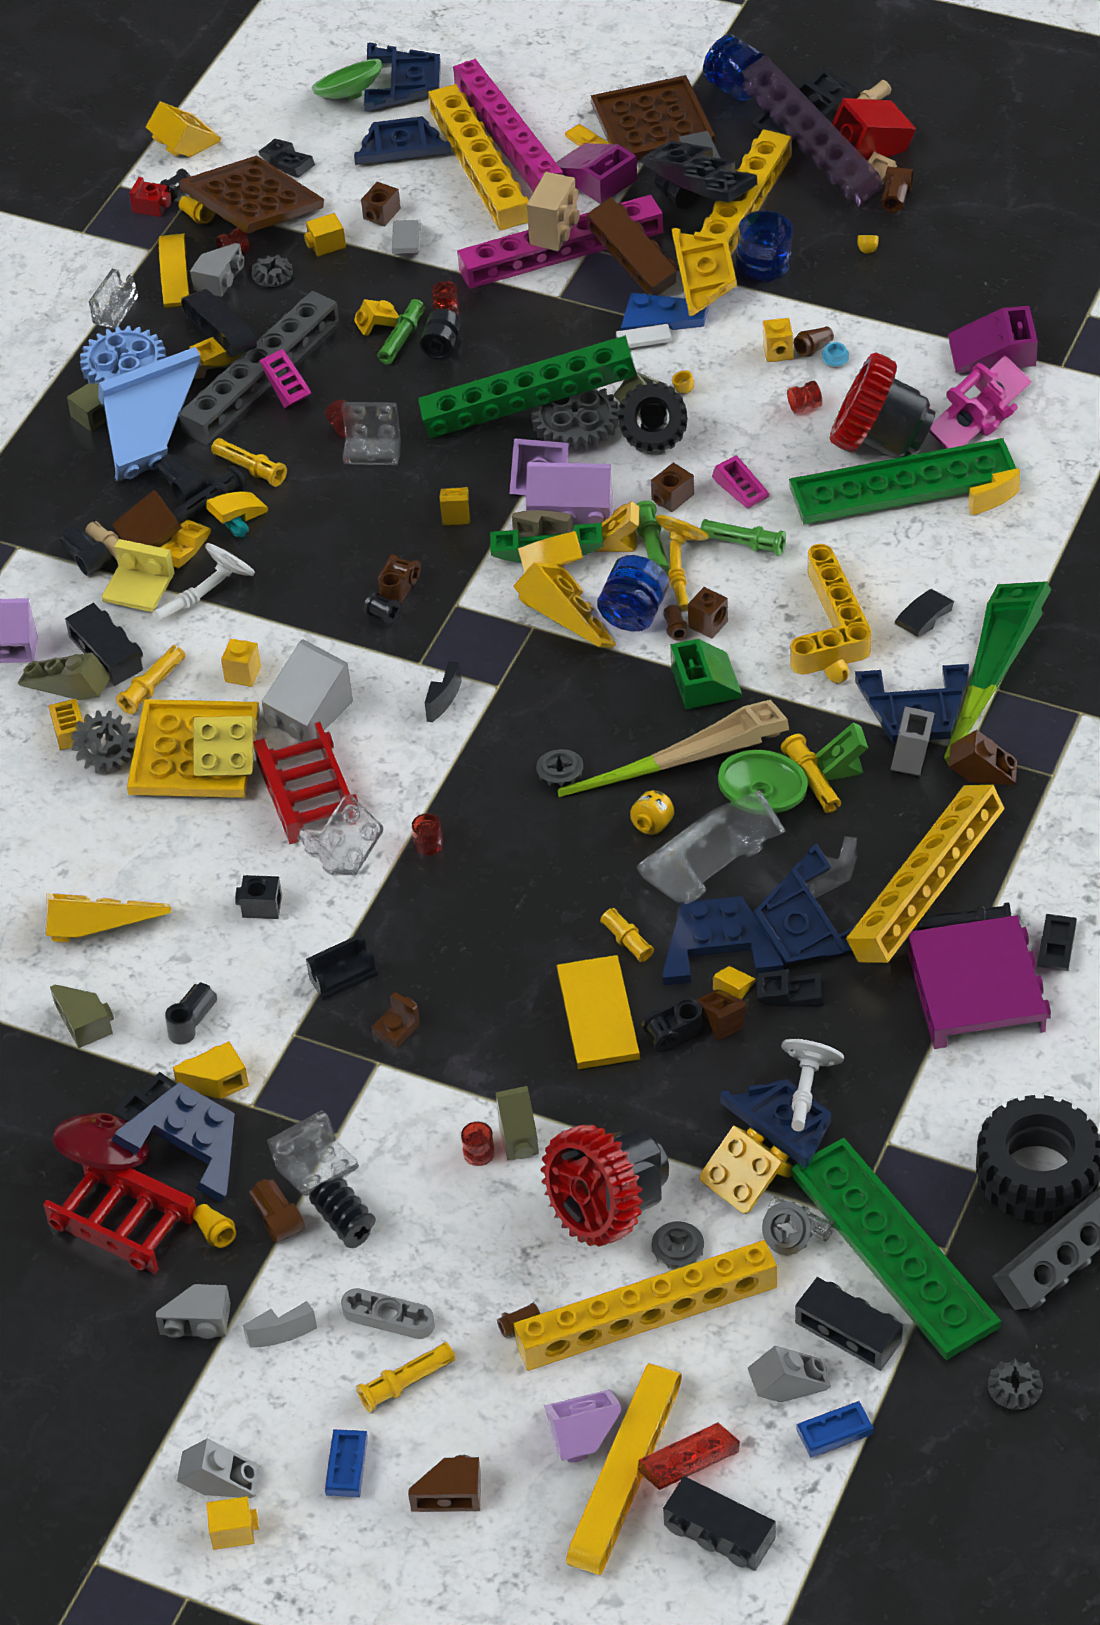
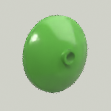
(348, 80)
(772, 773)

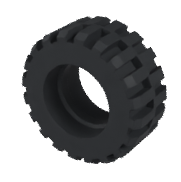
(1043, 1124)

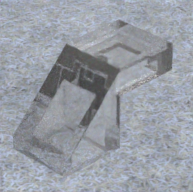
(840, 870)

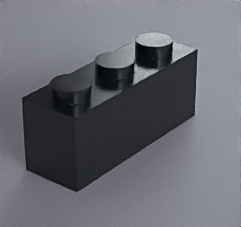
(96, 633)
(849, 1323)
(719, 1523)

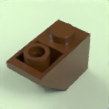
(982, 760)

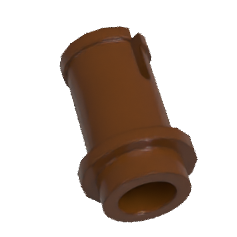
(676, 626)
(507, 1321)

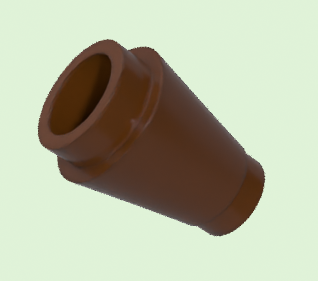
(812, 340)

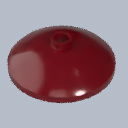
(89, 1142)

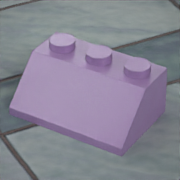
(571, 489)

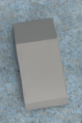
(406, 236)

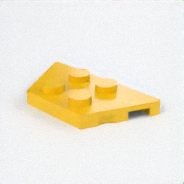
(704, 268)

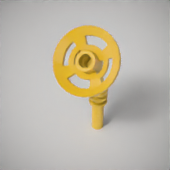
(679, 533)

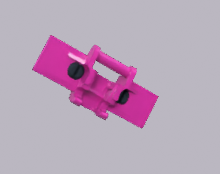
(986, 411)

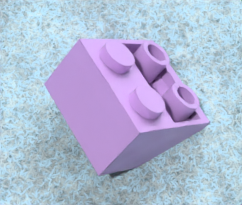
(17, 631)

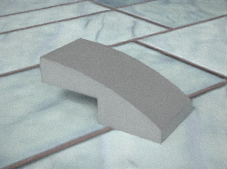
(271, 1330)

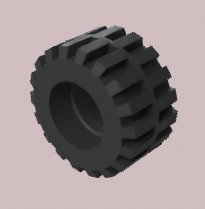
(645, 395)

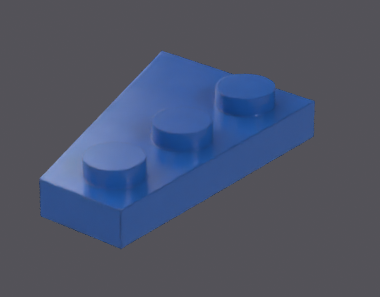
(654, 310)

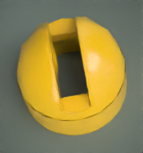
(867, 243)
(679, 384)
(837, 672)

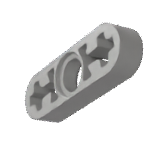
(380, 1301)

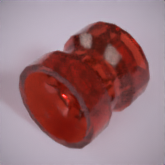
(236, 236)
(445, 296)
(804, 397)
(335, 417)
(427, 834)
(477, 1143)

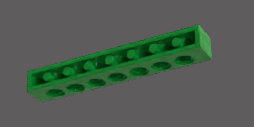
(527, 387)

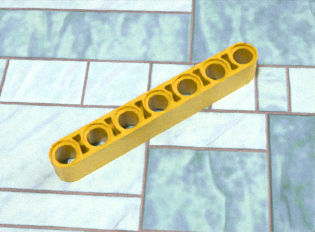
(619, 1476)

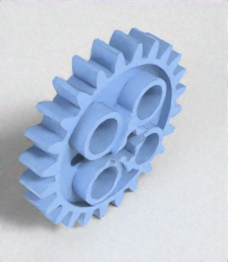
(119, 353)

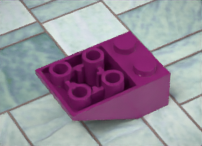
(600, 169)
(992, 337)

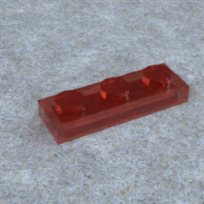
(688, 1456)

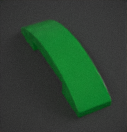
(506, 543)

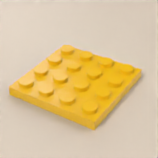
(165, 750)

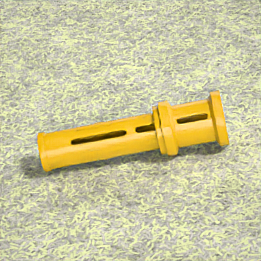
(258, 465)
(143, 686)
(796, 749)
(393, 1382)

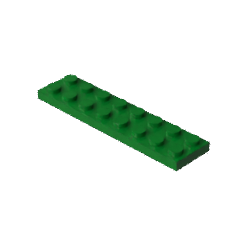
(898, 481)
(896, 1249)

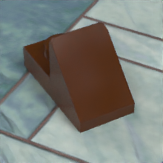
(724, 1012)

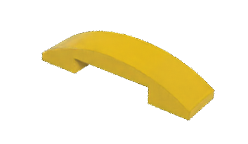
(173, 269)

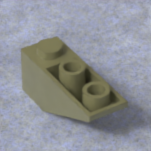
(70, 676)

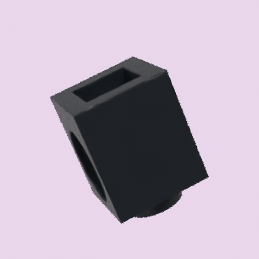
(259, 896)

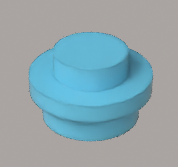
(835, 354)

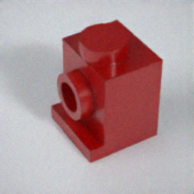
(149, 198)

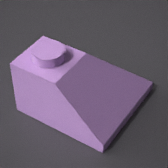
(533, 451)
(582, 1423)

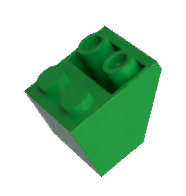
(703, 673)

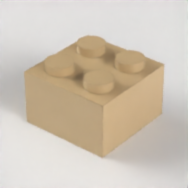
(552, 211)

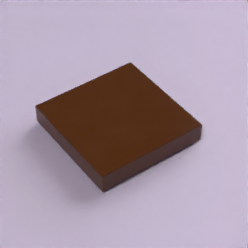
(148, 522)

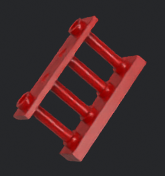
(276, 780)
(124, 1182)

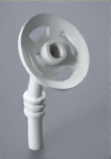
(226, 565)
(811, 1056)

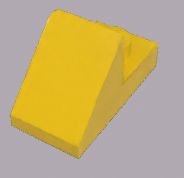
(454, 506)
(619, 530)

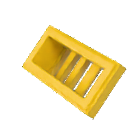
(65, 730)

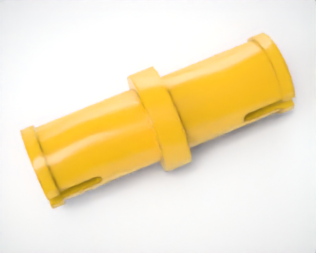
(627, 935)

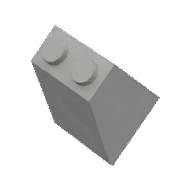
(308, 691)

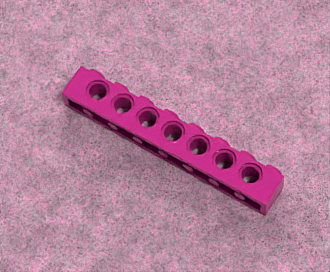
(504, 124)
(515, 255)

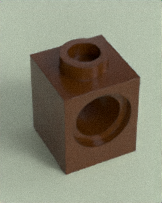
(380, 204)
(672, 487)
(708, 612)

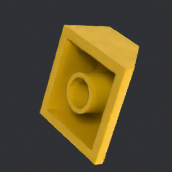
(180, 131)

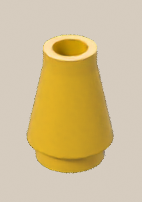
(196, 210)
(216, 1227)

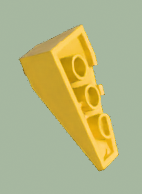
(557, 596)
(78, 916)

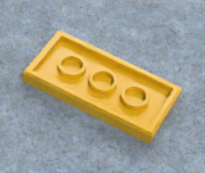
(598, 1012)

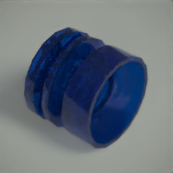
(726, 62)
(764, 245)
(633, 593)

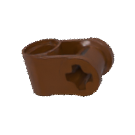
(398, 578)

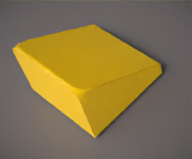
(733, 982)

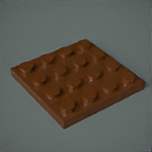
(650, 114)
(251, 194)

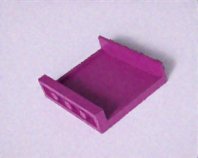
(976, 977)

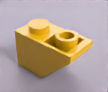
(214, 1072)

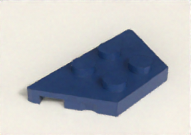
(400, 140)
(771, 1114)

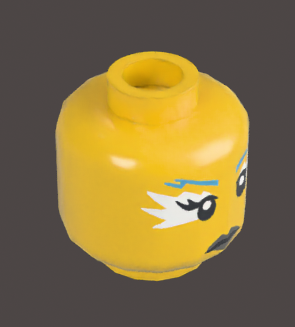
(652, 812)

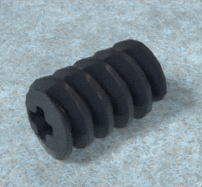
(343, 1211)

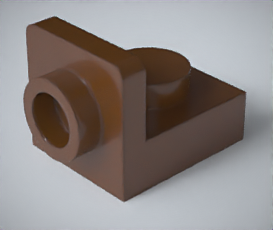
(397, 1021)

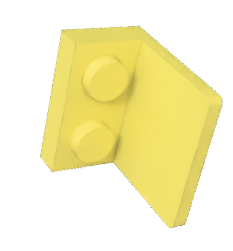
(140, 576)
(223, 745)

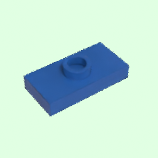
(834, 1429)
(346, 1463)

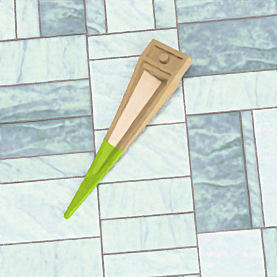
(733, 733)

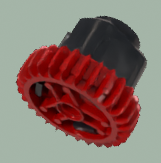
(882, 412)
(603, 1180)

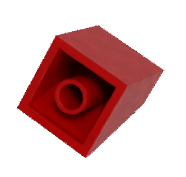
(874, 126)

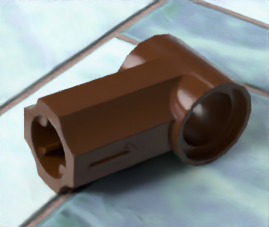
(896, 185)
(278, 1215)

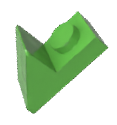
(842, 754)

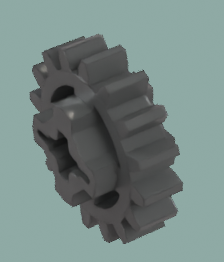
(88, 738)

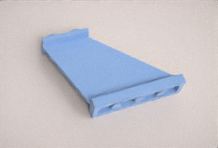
(144, 410)

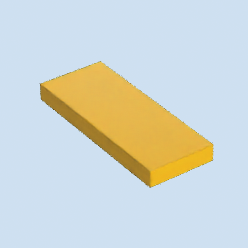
(581, 135)

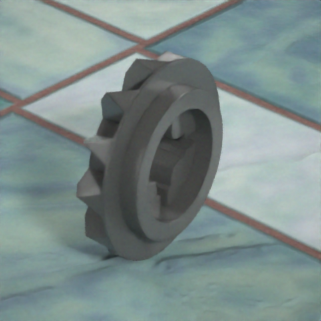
(275, 277)
(548, 765)
(679, 1233)
(776, 1236)
(1002, 1391)

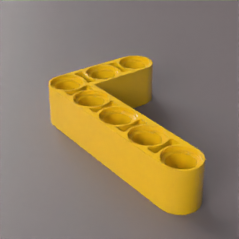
(850, 632)

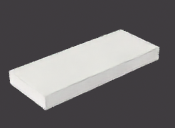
(646, 335)

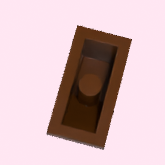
(448, 1487)

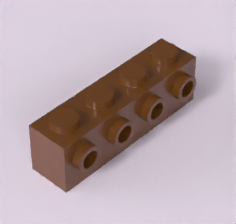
(631, 247)

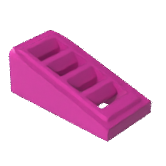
(276, 382)
(735, 465)

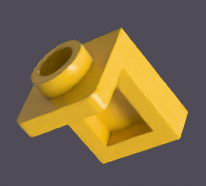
(373, 313)

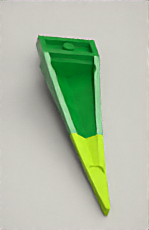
(1006, 627)

